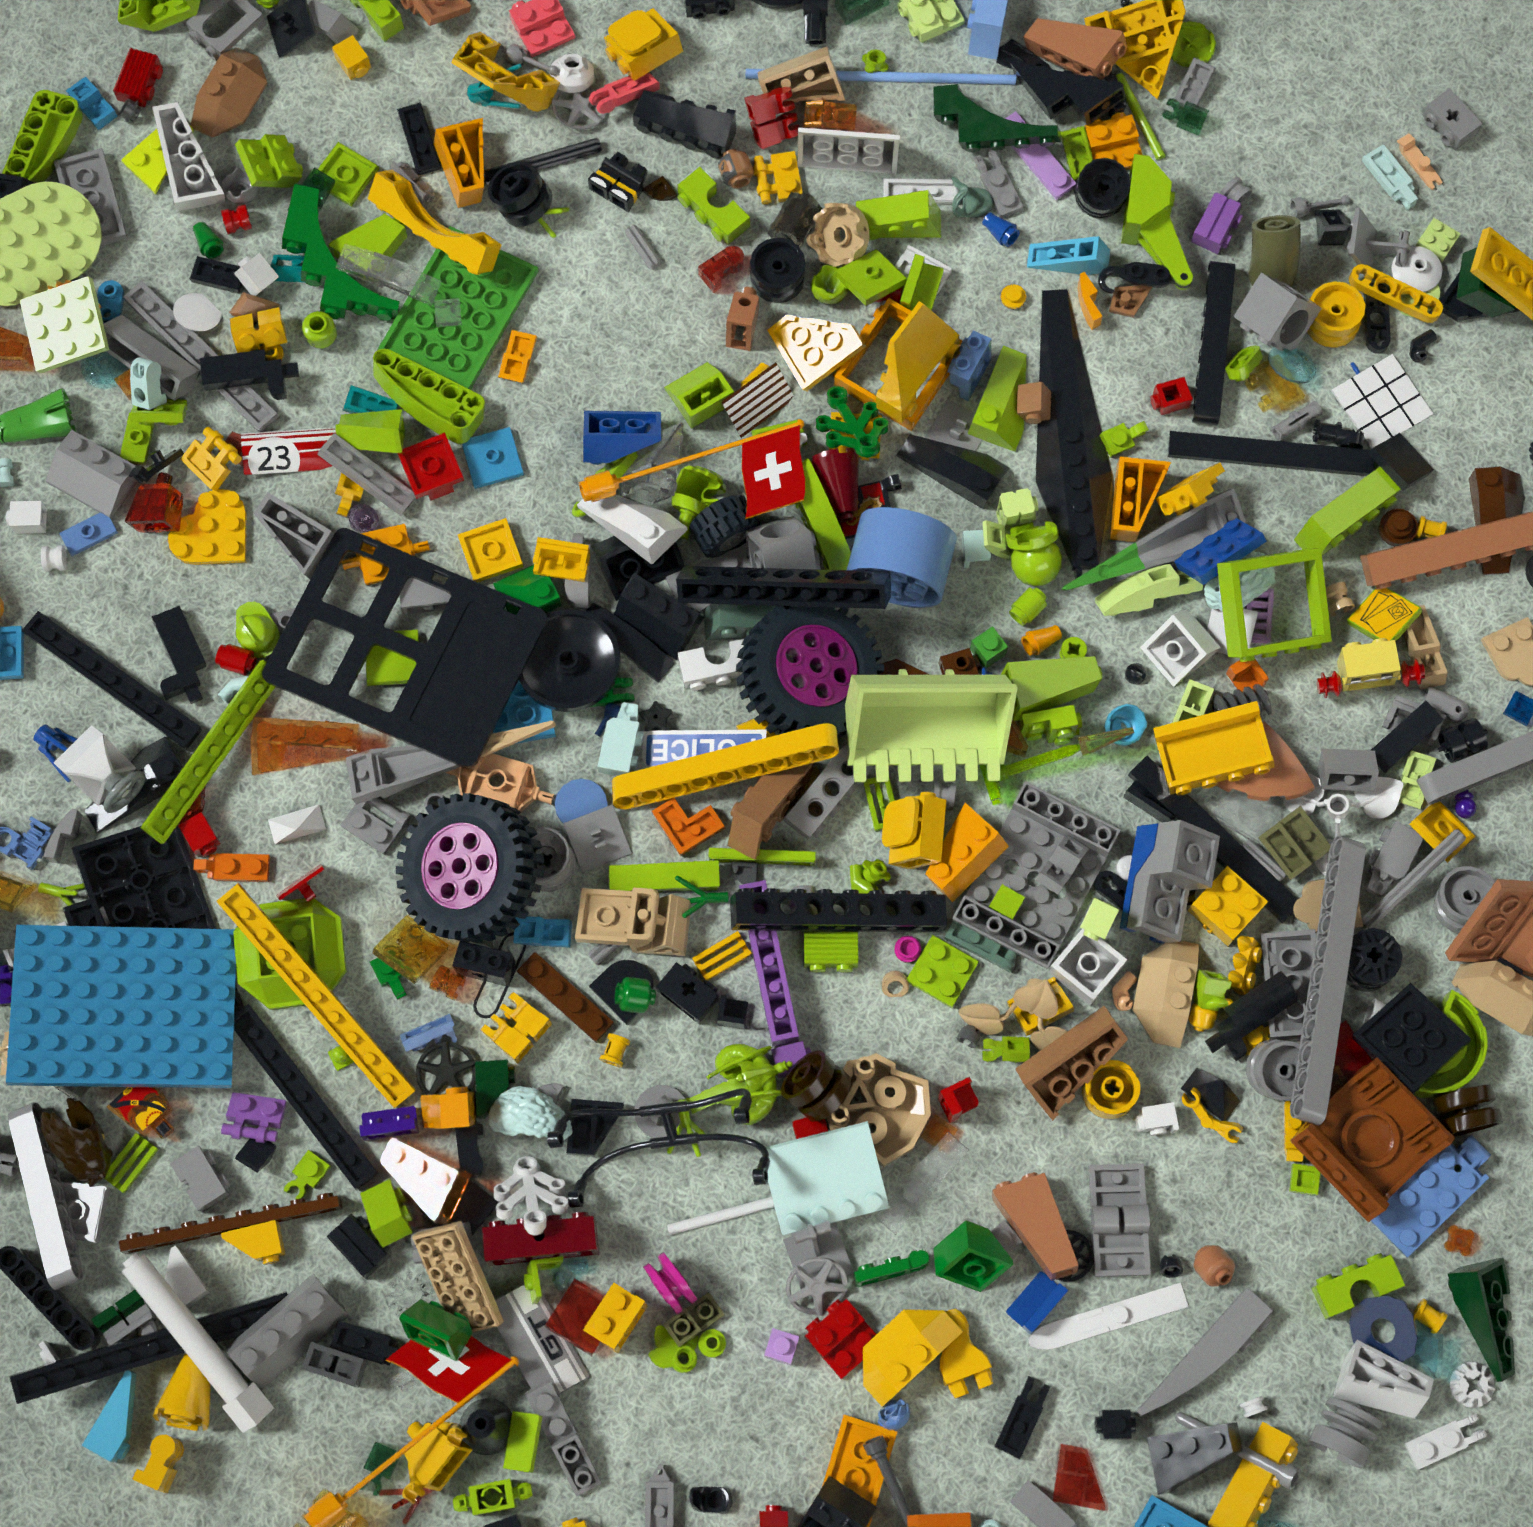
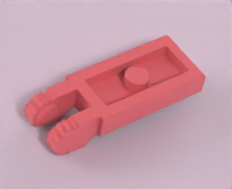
(622, 92)

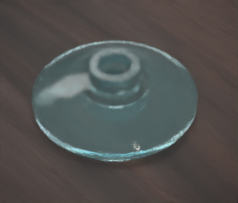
(1292, 365)
(102, 375)

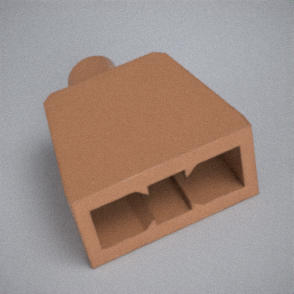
(742, 312)

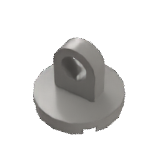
(659, 1094)

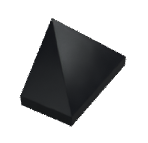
(1214, 1093)

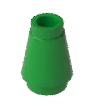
(208, 241)

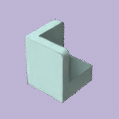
(973, 547)

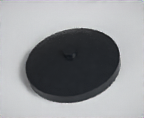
(572, 662)

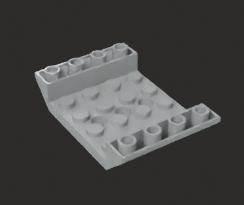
(1033, 833)

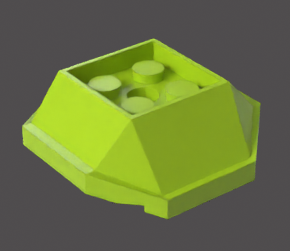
(317, 938)

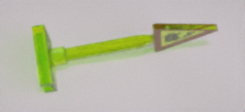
(1087, 745)

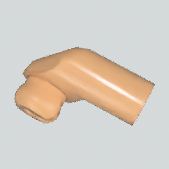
(1121, 992)

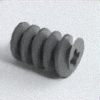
(1239, 698)

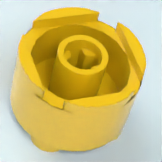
(1125, 1083)

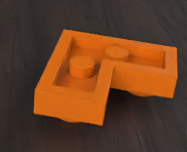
(687, 832)

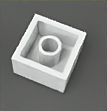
(1087, 967)

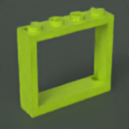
(1233, 608)

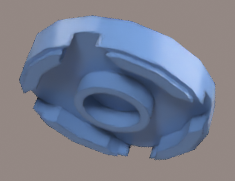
(578, 799)

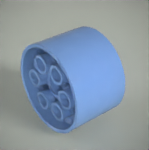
(910, 547)

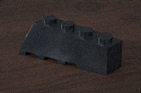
(686, 123)

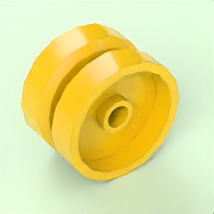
(1340, 314)

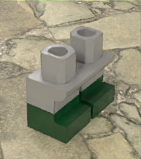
(136, 1311)

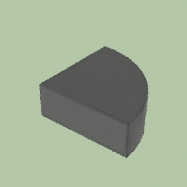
(745, 871)

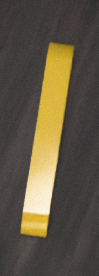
(1394, 297)

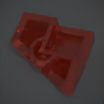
(1076, 1479)

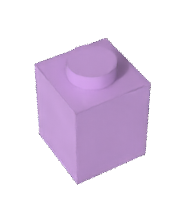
(781, 1346)

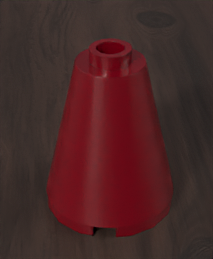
(839, 480)

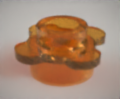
(1465, 1235)

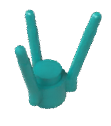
(482, 93)

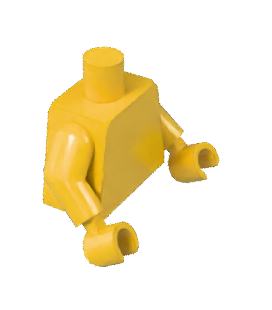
(434, 1457)

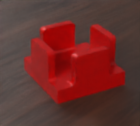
(431, 467)

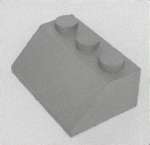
(91, 474)

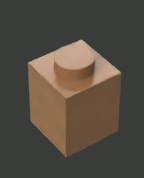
(1034, 402)

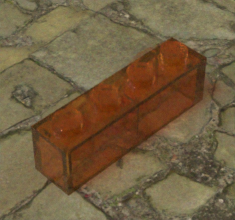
(300, 743)

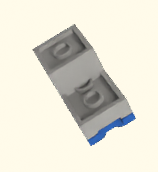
(1163, 868)

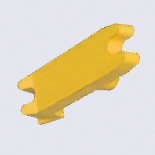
(1291, 1127)

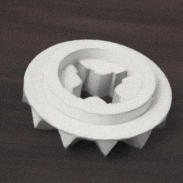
(1459, 1385)

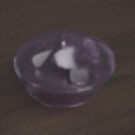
(363, 518)

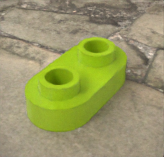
(1244, 363)

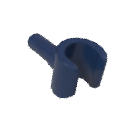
(611, 711)

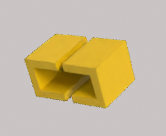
(270, 330)

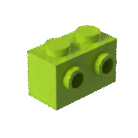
(387, 1213)

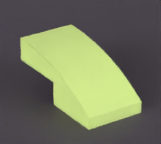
(995, 539)
(1415, 767)

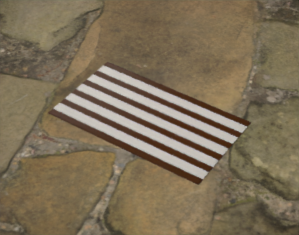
(758, 400)

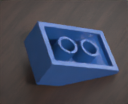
(618, 434)

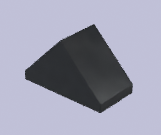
(1331, 227)

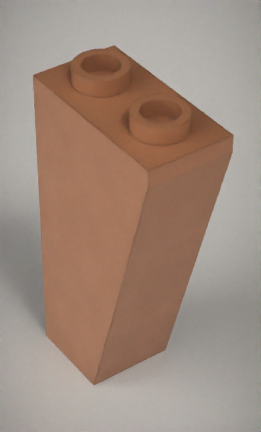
(1076, 46)
(1036, 1220)

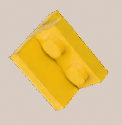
(615, 1317)

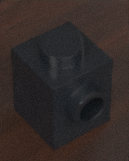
(1115, 1425)

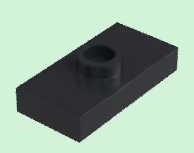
(215, 274)

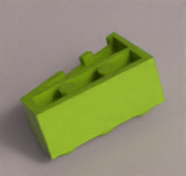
(902, 216)

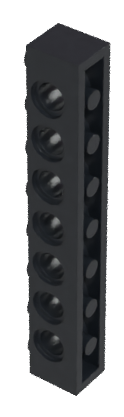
(784, 587)
(747, 918)

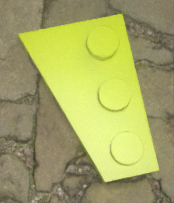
(148, 161)

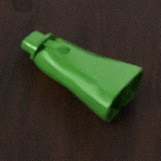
(40, 419)

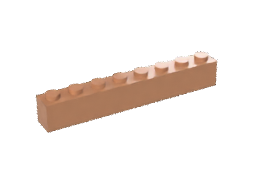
(1448, 550)

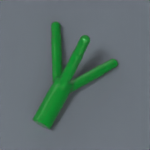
(706, 898)

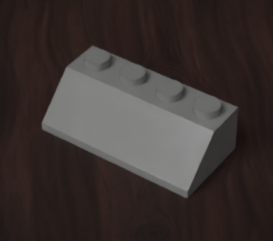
(286, 1332)

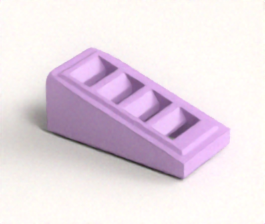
(1267, 616)

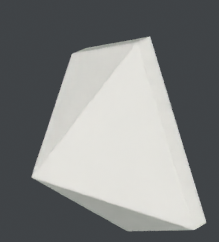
(297, 824)

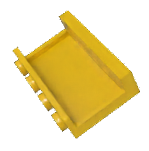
(1213, 748)

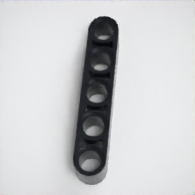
(57, 1308)

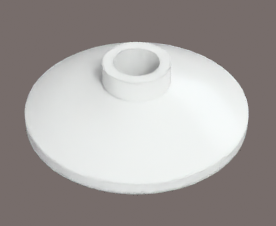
(1421, 279)

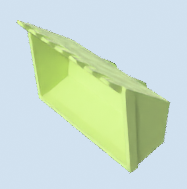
(928, 724)

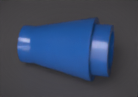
(1002, 230)

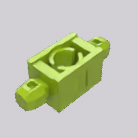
(463, 1502)

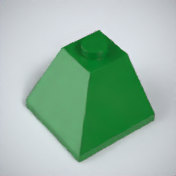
(529, 588)

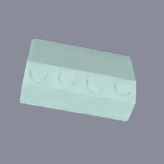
(825, 1178)

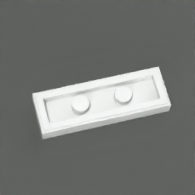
(940, 189)

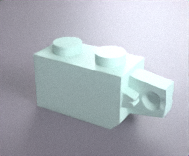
(620, 742)

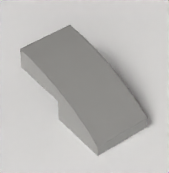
(66, 829)

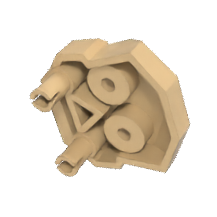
(896, 1118)

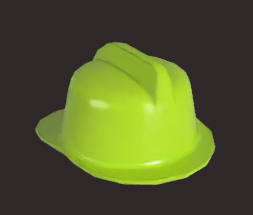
(256, 629)

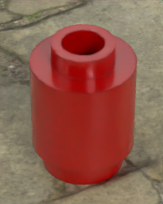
(235, 659)

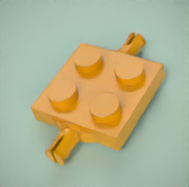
(393, 536)

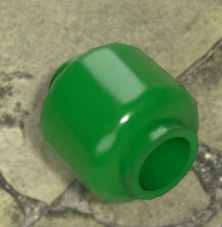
(634, 995)

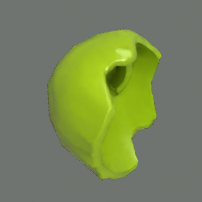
(827, 280)

